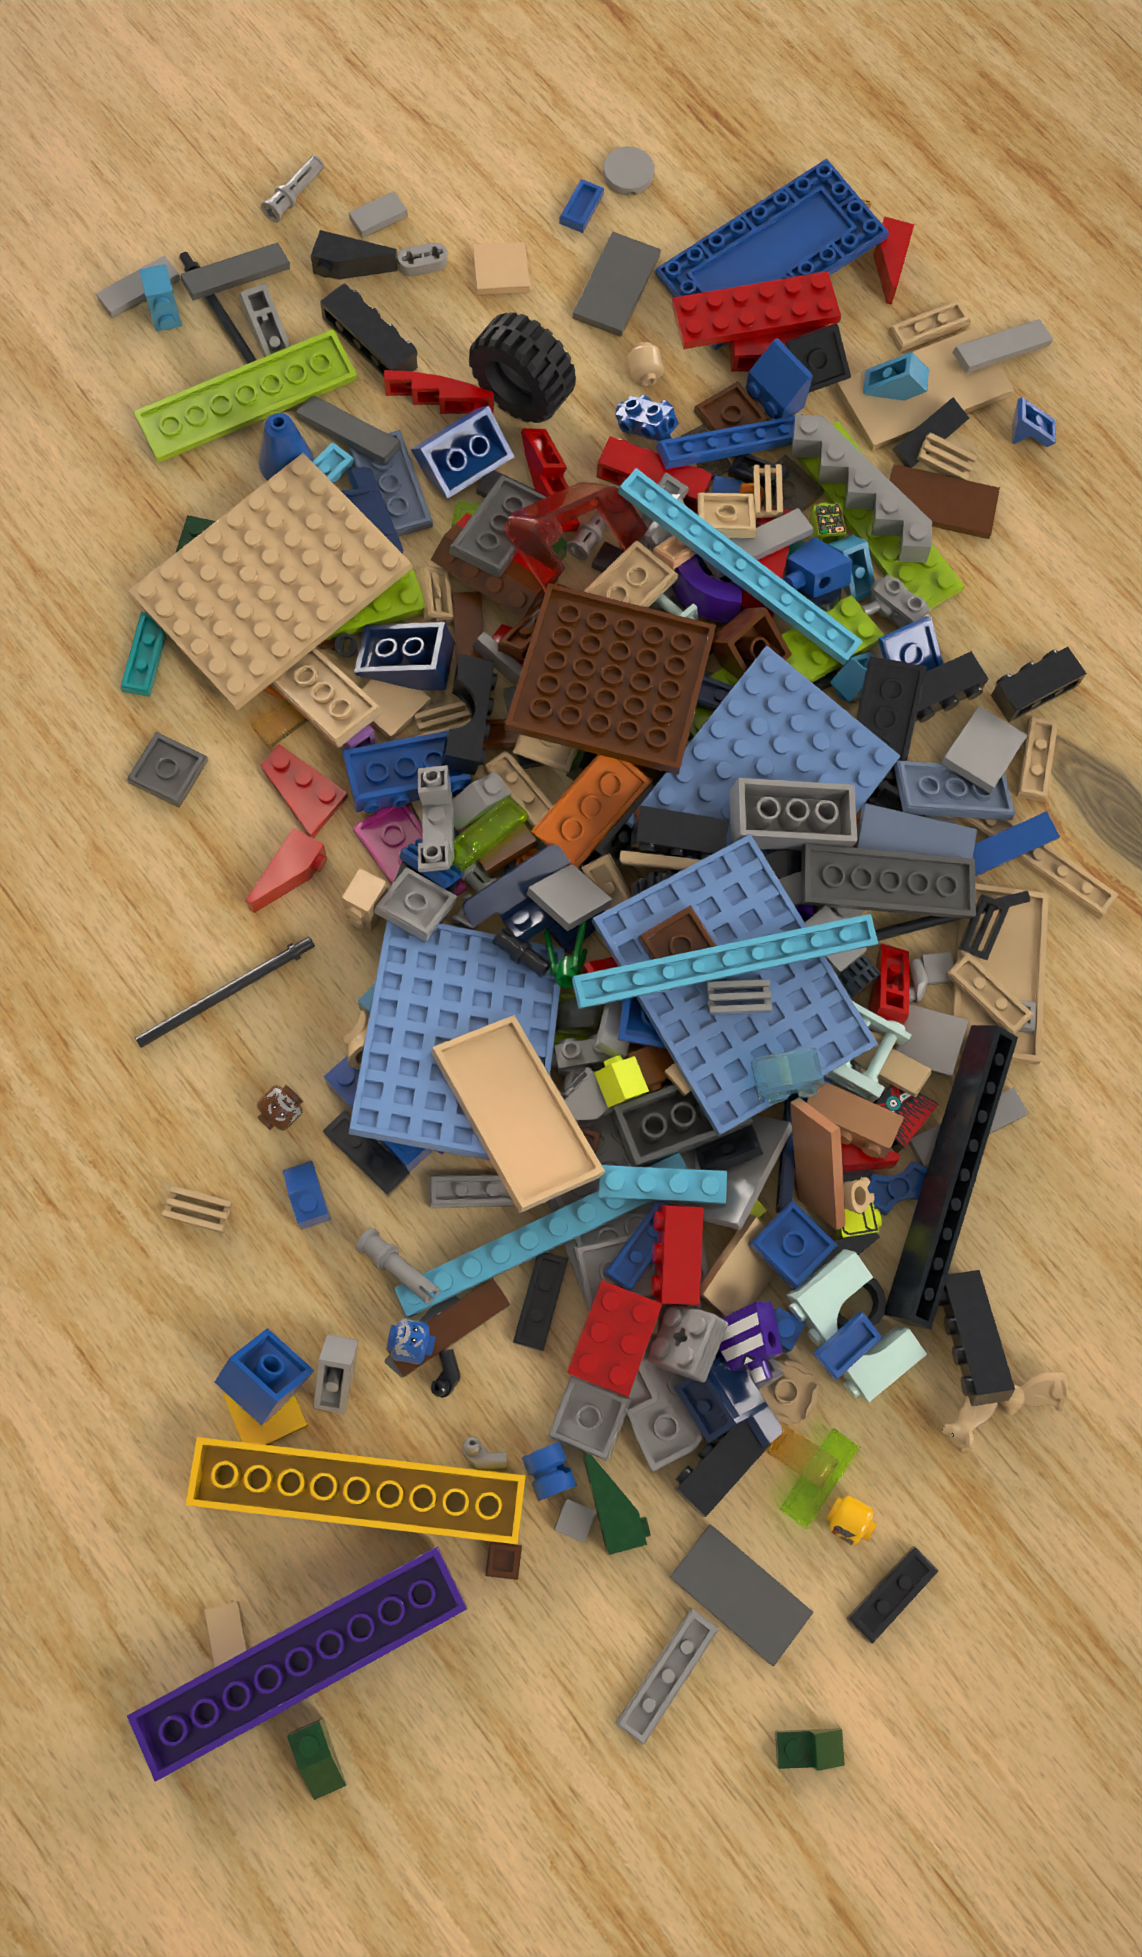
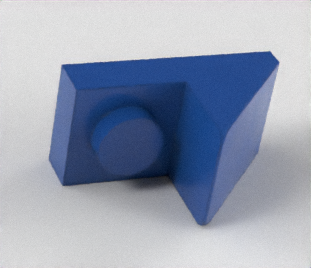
(1032, 422)

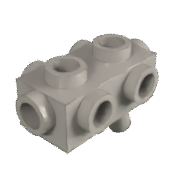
(895, 602)
(573, 1056)

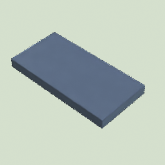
(398, 488)
(942, 792)
(911, 833)

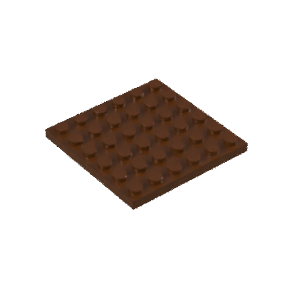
(611, 678)

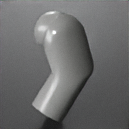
(919, 981)
(481, 1458)

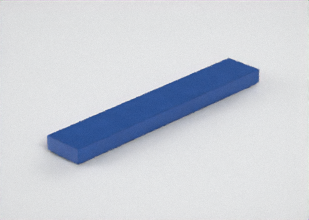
(726, 442)

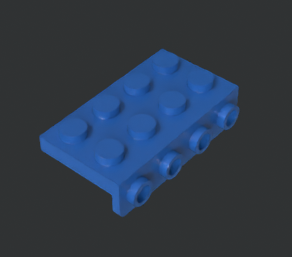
(388, 771)

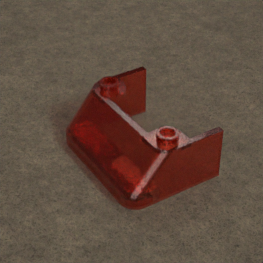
(539, 524)

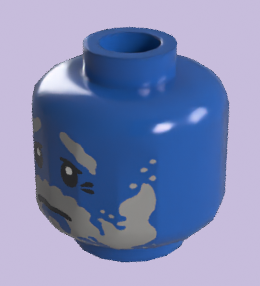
(410, 1341)

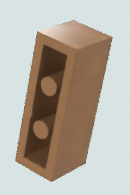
(859, 1120)

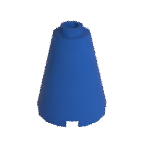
(280, 445)

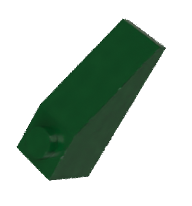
(617, 1516)

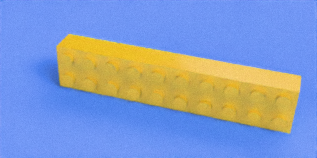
(356, 1490)

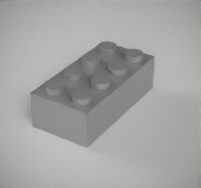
(792, 813)

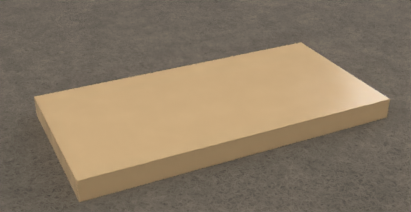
(891, 420)
(1015, 961)
(517, 1113)

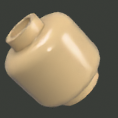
(645, 363)

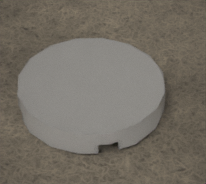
(628, 170)

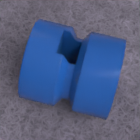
(549, 1471)

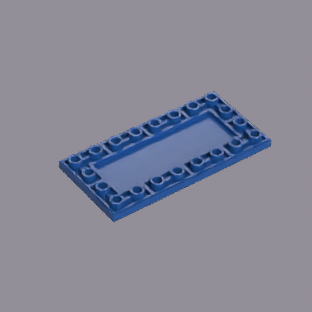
(794, 232)

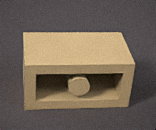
(361, 899)

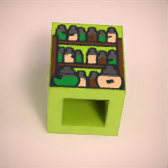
(827, 522)

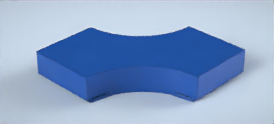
(896, 1188)

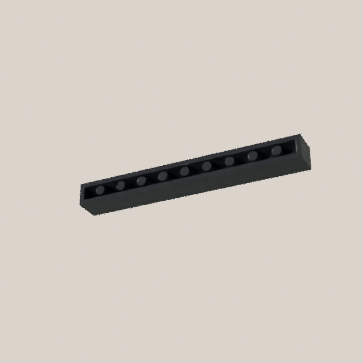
(950, 1176)

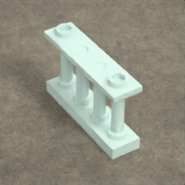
(866, 1083)

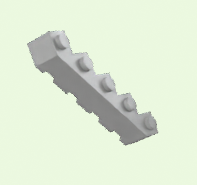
(865, 486)

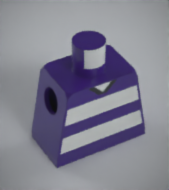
(751, 1340)

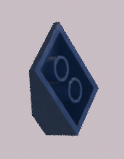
(406, 654)

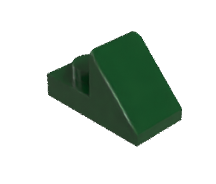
(809, 1749)

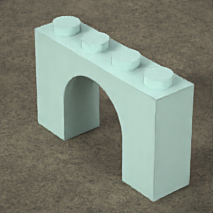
(818, 1304)

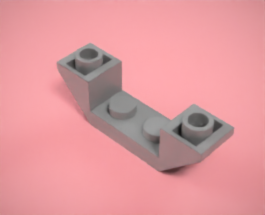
(438, 819)

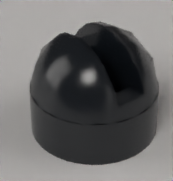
(339, 645)

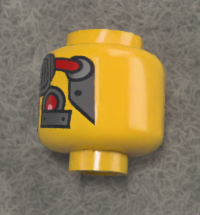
(851, 1520)

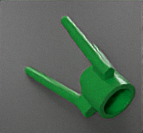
(569, 965)

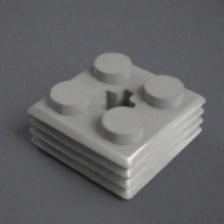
(687, 1342)

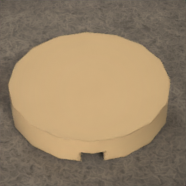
(792, 1395)

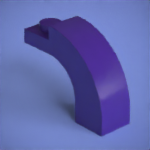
(713, 597)

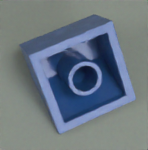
(779, 381)
(263, 1376)

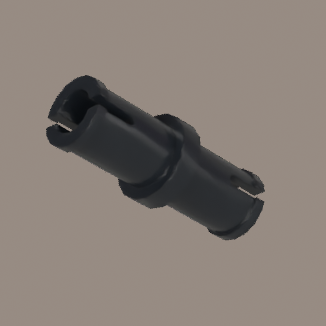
(522, 952)

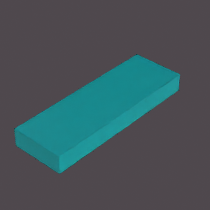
(143, 657)

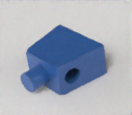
(818, 569)

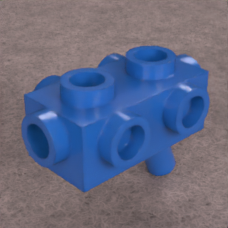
(646, 418)

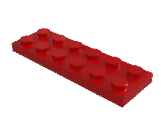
(756, 310)

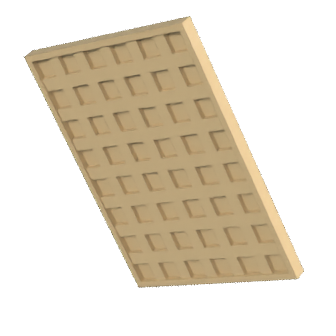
(270, 580)

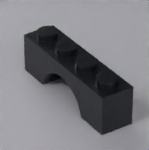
(472, 685)

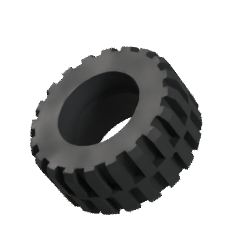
(522, 367)

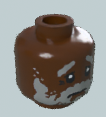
(279, 1107)

